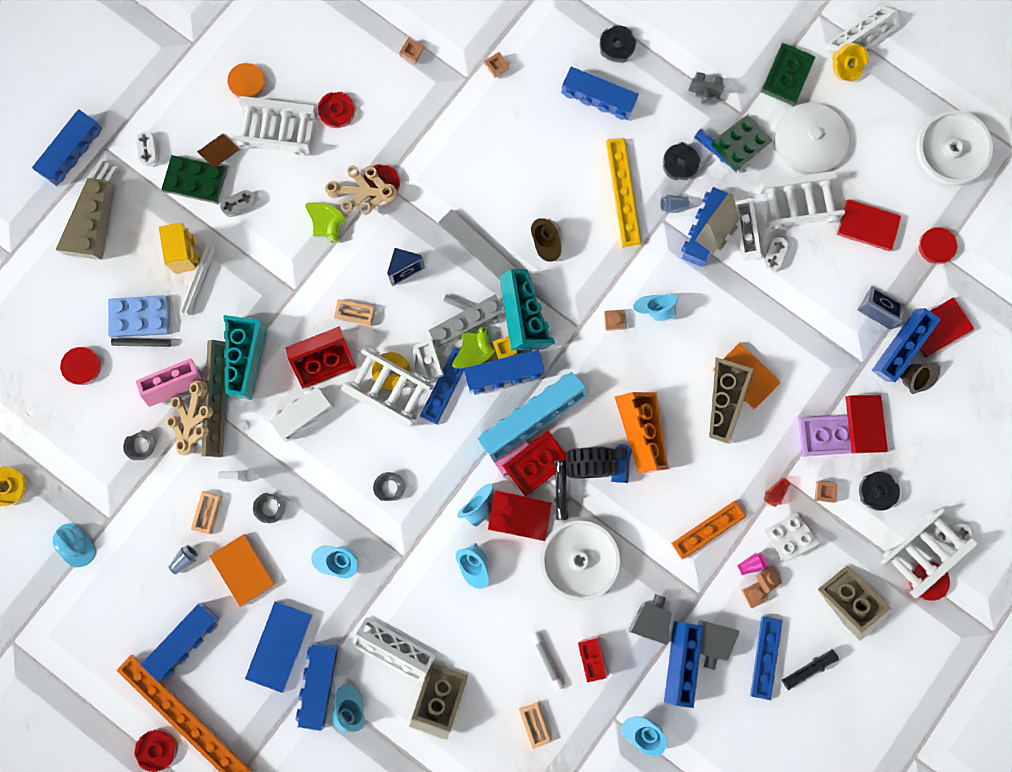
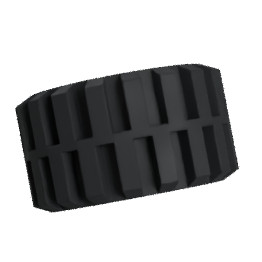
(591, 462)

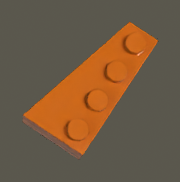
(643, 430)

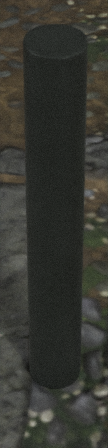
(141, 342)

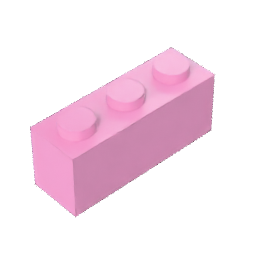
(168, 382)

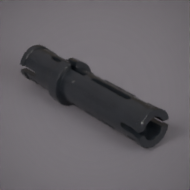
(561, 490)
(807, 671)

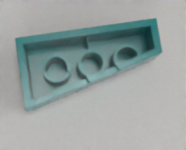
(523, 312)
(243, 354)

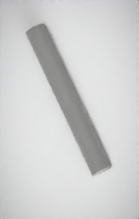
(462, 305)

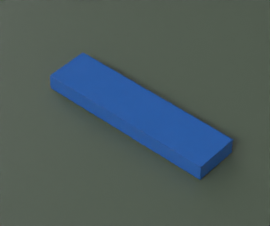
(442, 390)
(766, 658)

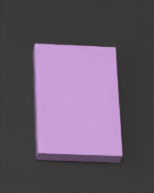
(824, 435)

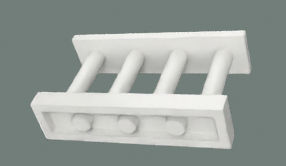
(269, 108)
(805, 182)
(371, 397)
(933, 572)

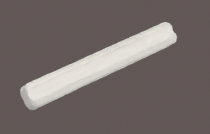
(198, 279)

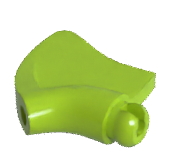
(326, 220)
(474, 349)

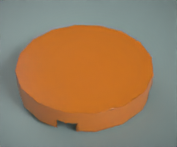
(246, 80)

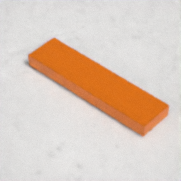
(708, 530)

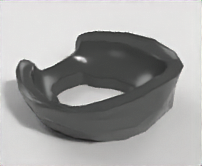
(128, 446)
(379, 481)
(258, 508)

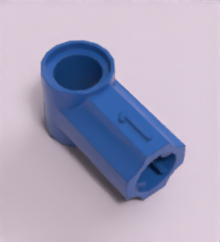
(622, 465)

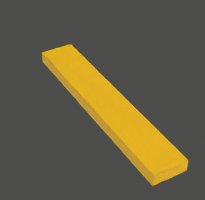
(623, 192)

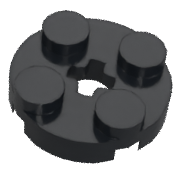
(610, 51)
(683, 152)
(887, 484)

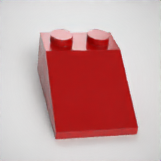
(519, 515)

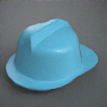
(657, 306)
(478, 506)
(73, 545)
(335, 561)
(473, 566)
(348, 709)
(645, 735)

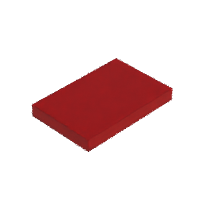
(869, 225)
(950, 327)
(866, 424)
(534, 463)

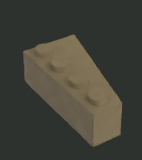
(88, 222)
(728, 397)

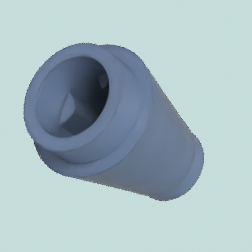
(673, 203)
(183, 559)

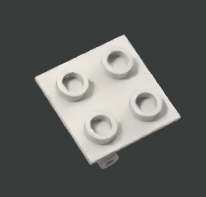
(791, 537)

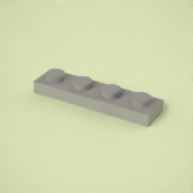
(466, 320)

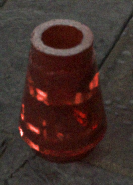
(776, 493)

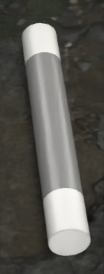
(547, 661)

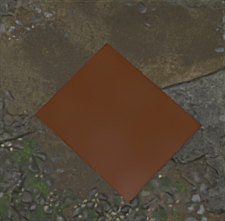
(218, 150)

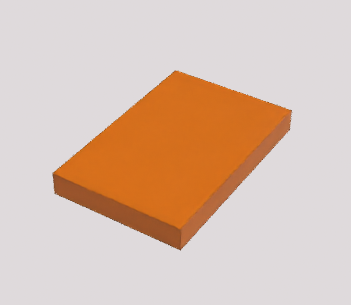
(763, 380)
(242, 570)

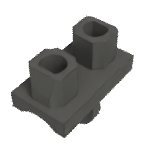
(704, 89)

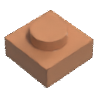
(411, 50)
(496, 64)
(614, 320)
(825, 492)
(768, 579)
(754, 594)

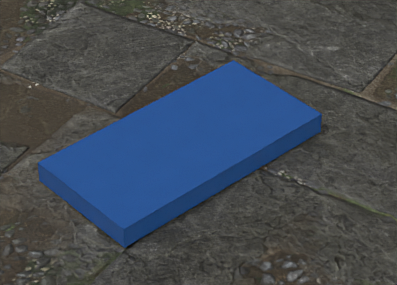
(278, 647)

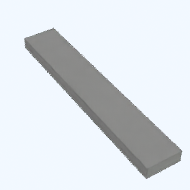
(475, 244)

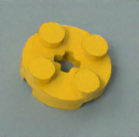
(841, 58)
(390, 382)
(17, 486)

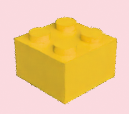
(178, 247)

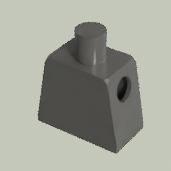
(652, 621)
(717, 643)

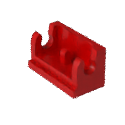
(593, 659)

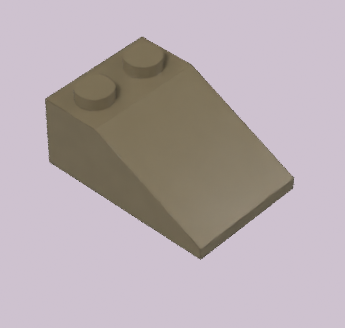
(719, 225)
(855, 602)
(438, 701)

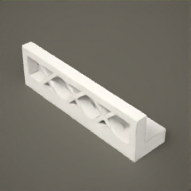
(868, 34)
(390, 653)

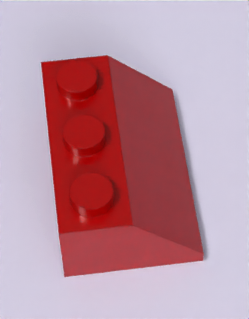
(320, 357)

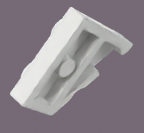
(425, 362)

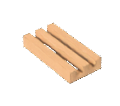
(356, 305)
(213, 515)
(529, 708)

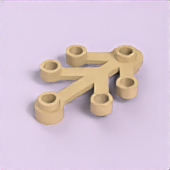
(363, 191)
(185, 441)

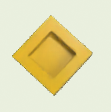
(503, 348)

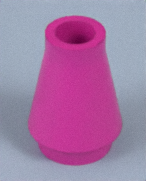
(754, 563)

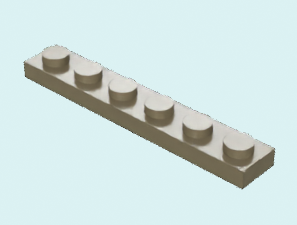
(215, 398)

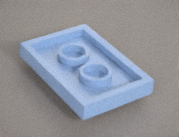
(138, 316)

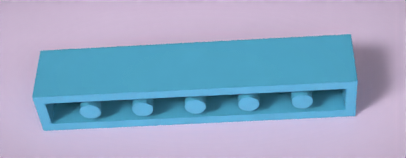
(532, 416)

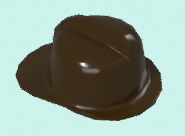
(546, 239)
(920, 377)

